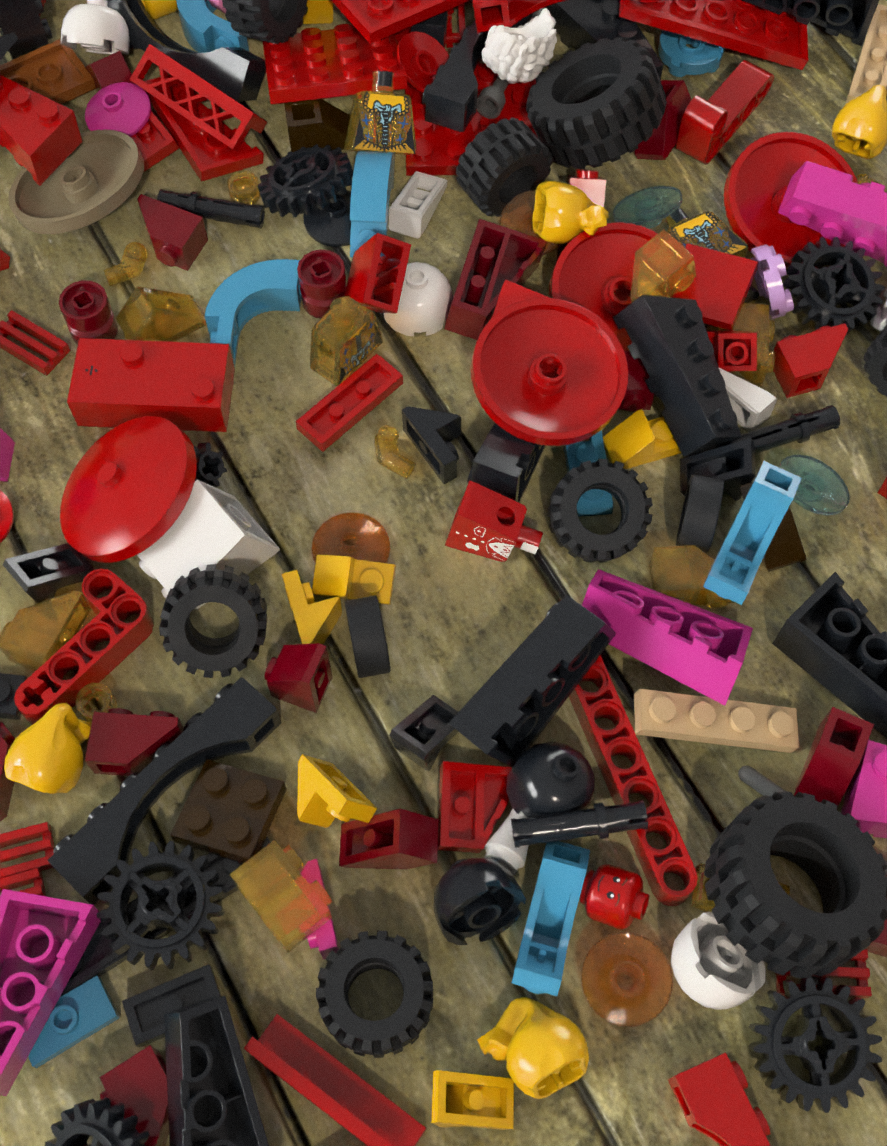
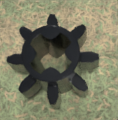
(209, 464)

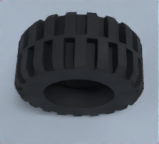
(597, 103)
(765, 916)

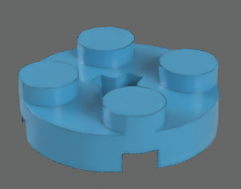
(687, 60)

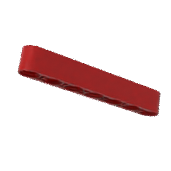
(633, 780)

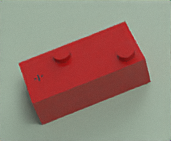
(152, 378)

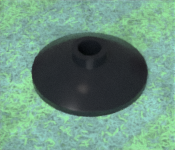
(332, 224)

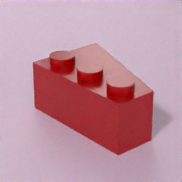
(36, 129)

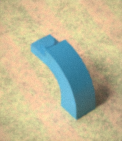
(204, 29)
(370, 196)
(249, 292)
(752, 532)
(551, 918)

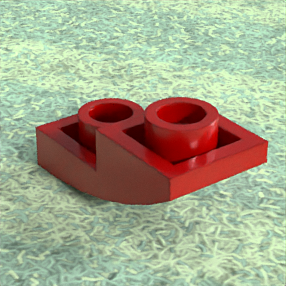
(734, 349)

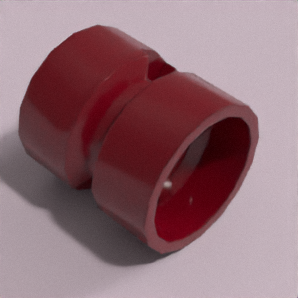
(321, 281)
(87, 311)

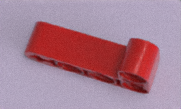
(712, 122)
(78, 651)

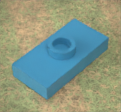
(73, 1020)

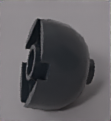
(550, 780)
(476, 899)

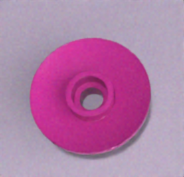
(118, 108)

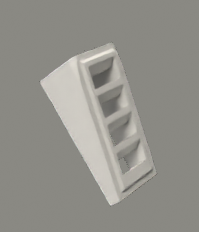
(415, 207)
(748, 401)

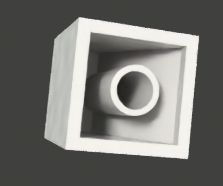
(207, 532)

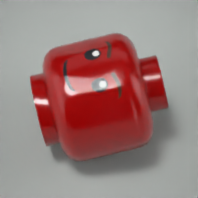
(614, 896)

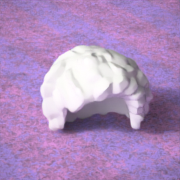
(521, 51)

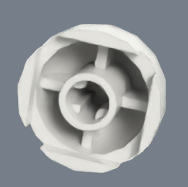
(95, 28)
(423, 301)
(712, 967)

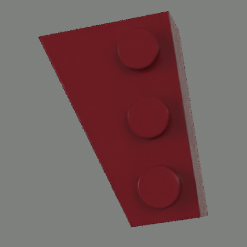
(492, 257)

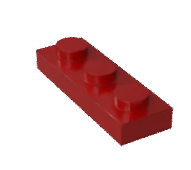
(349, 402)

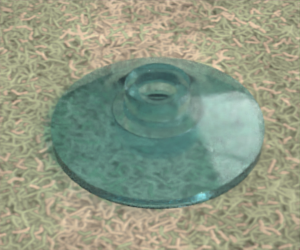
(648, 206)
(820, 487)

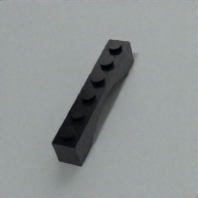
(227, 68)
(453, 94)
(230, 726)

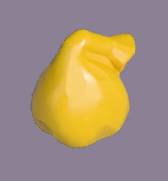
(862, 124)
(565, 212)
(49, 752)
(539, 1047)

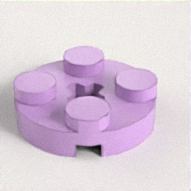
(769, 282)

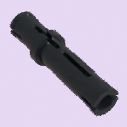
(215, 209)
(797, 428)
(580, 823)

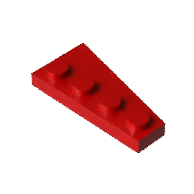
(202, 150)

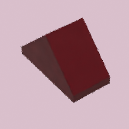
(109, 71)

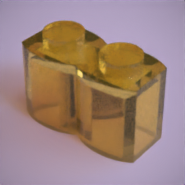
(282, 895)

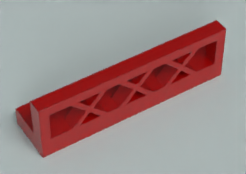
(206, 92)
(333, 1087)

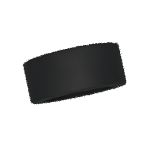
(700, 512)
(367, 636)

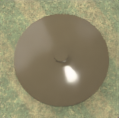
(83, 188)

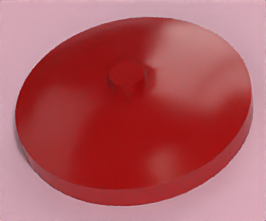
(758, 186)
(599, 271)
(549, 371)
(128, 489)

